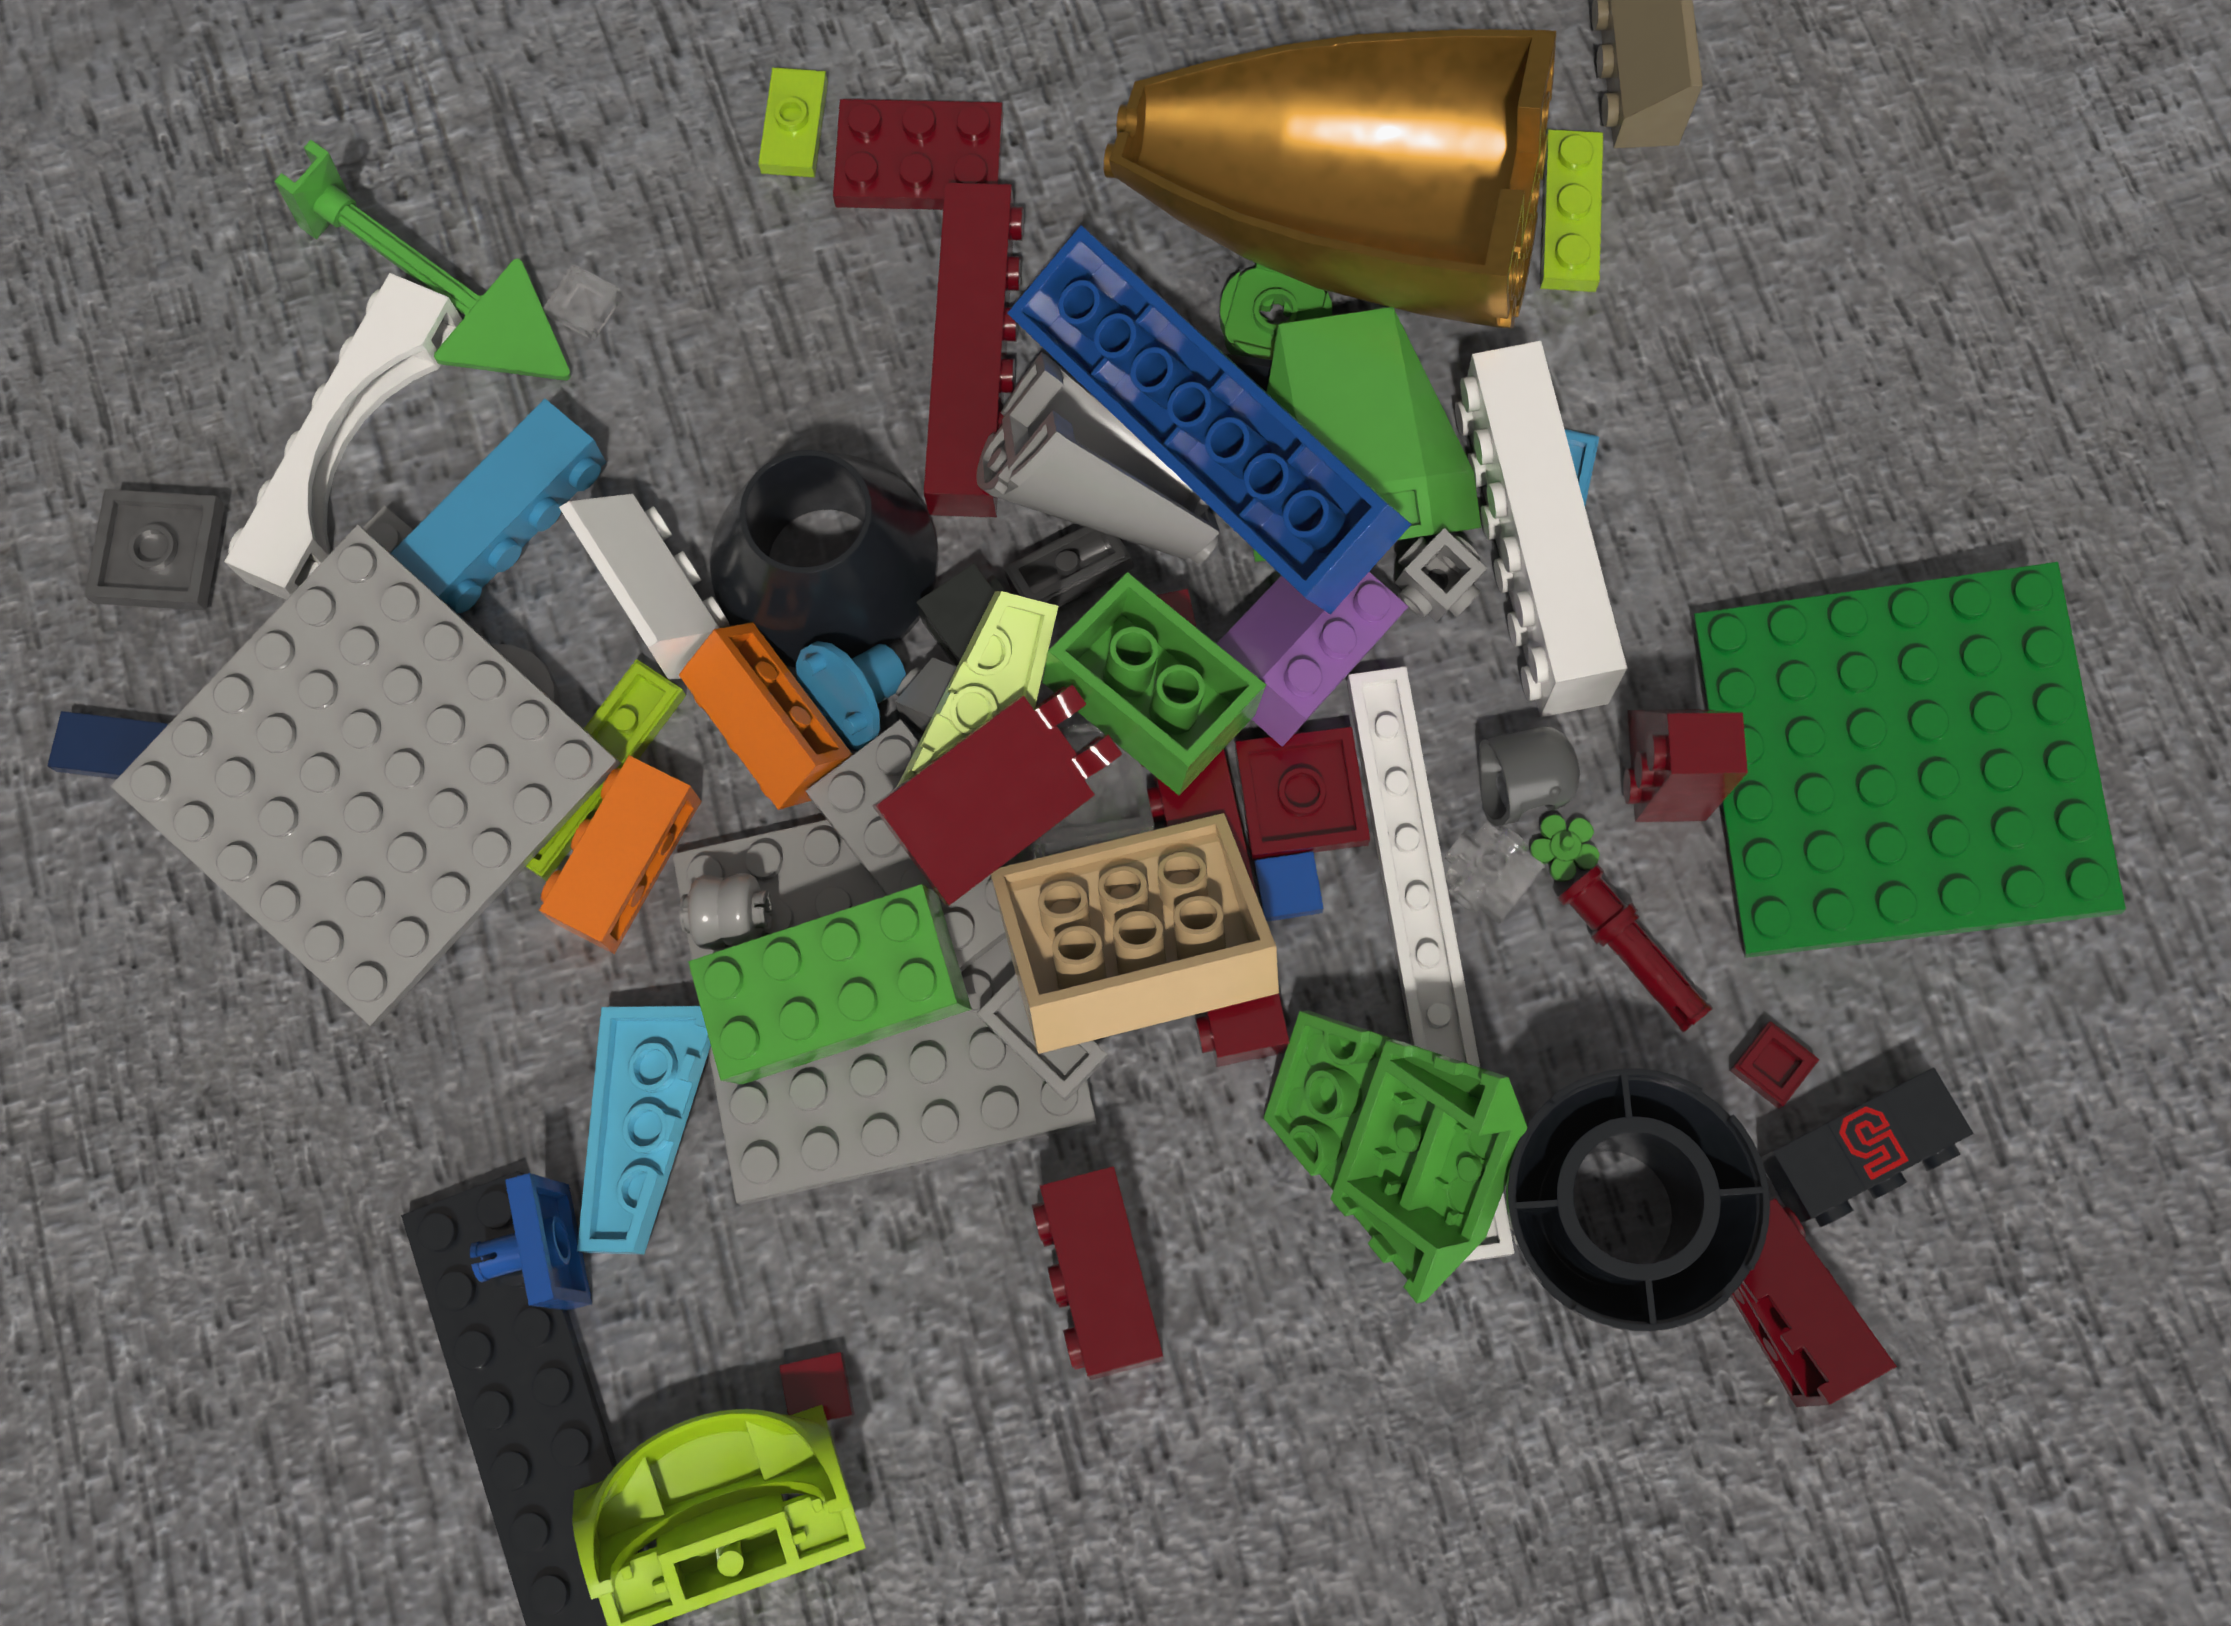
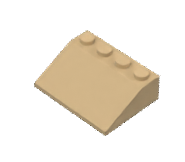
(1135, 932)

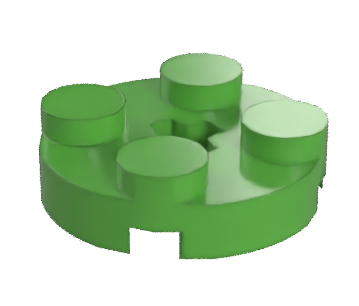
(1256, 291)

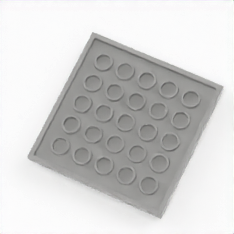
(365, 775)
(887, 1101)

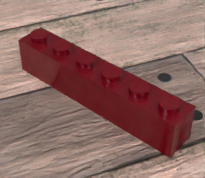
(971, 342)

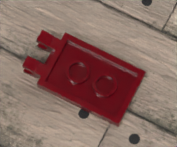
(994, 793)

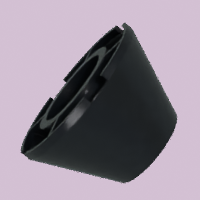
(850, 601)
(1699, 1156)

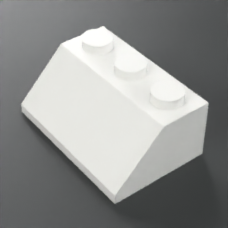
(646, 577)

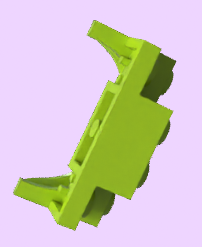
(716, 1511)

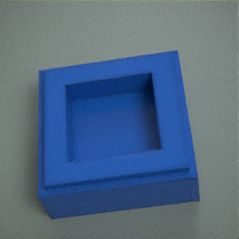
(1288, 886)

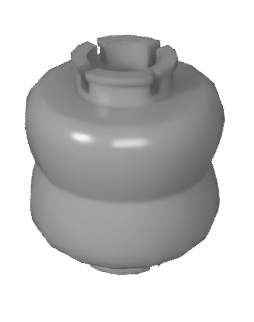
(725, 910)

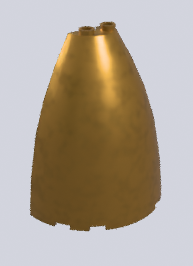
(1359, 162)

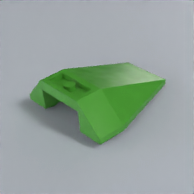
(1374, 407)

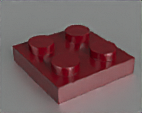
(1302, 794)

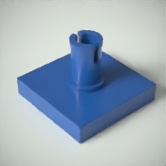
(541, 1245)

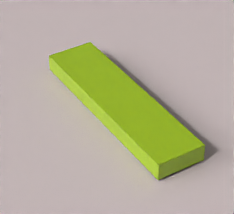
(625, 727)

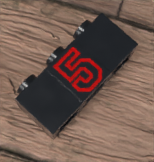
(1867, 1149)

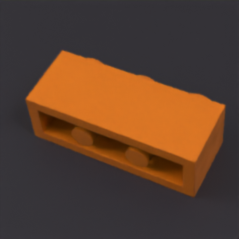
(763, 713)
(619, 853)

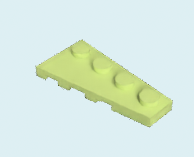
(996, 668)

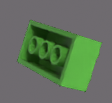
(829, 985)

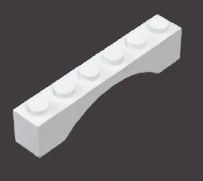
(388, 351)

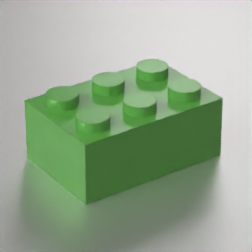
(1154, 682)

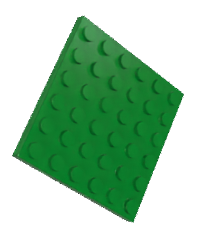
(1910, 763)

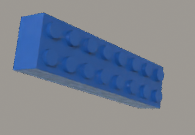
(1209, 421)

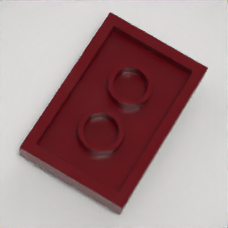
(907, 150)

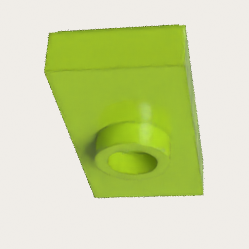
(793, 122)

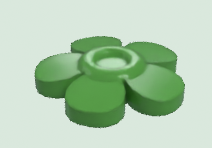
(1565, 847)

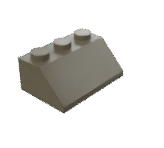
(1649, 69)

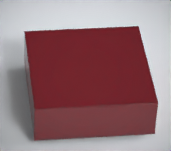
(1774, 1065)
(817, 1383)

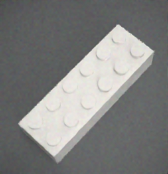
(1539, 531)

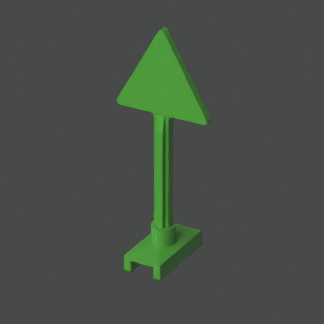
(500, 329)

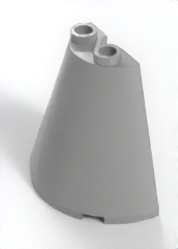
(1084, 466)

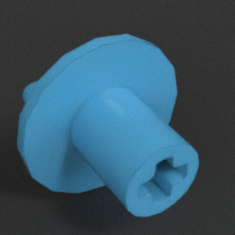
(850, 688)

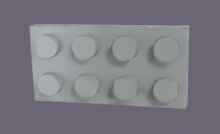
(846, 802)

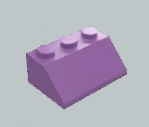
(1306, 650)

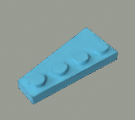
(639, 1108)

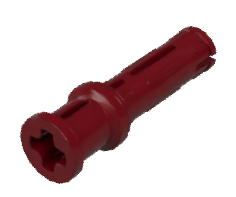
(1617, 926)

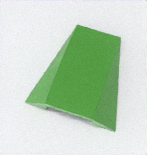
(1400, 1139)

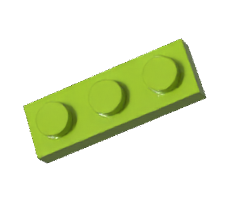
(1572, 211)

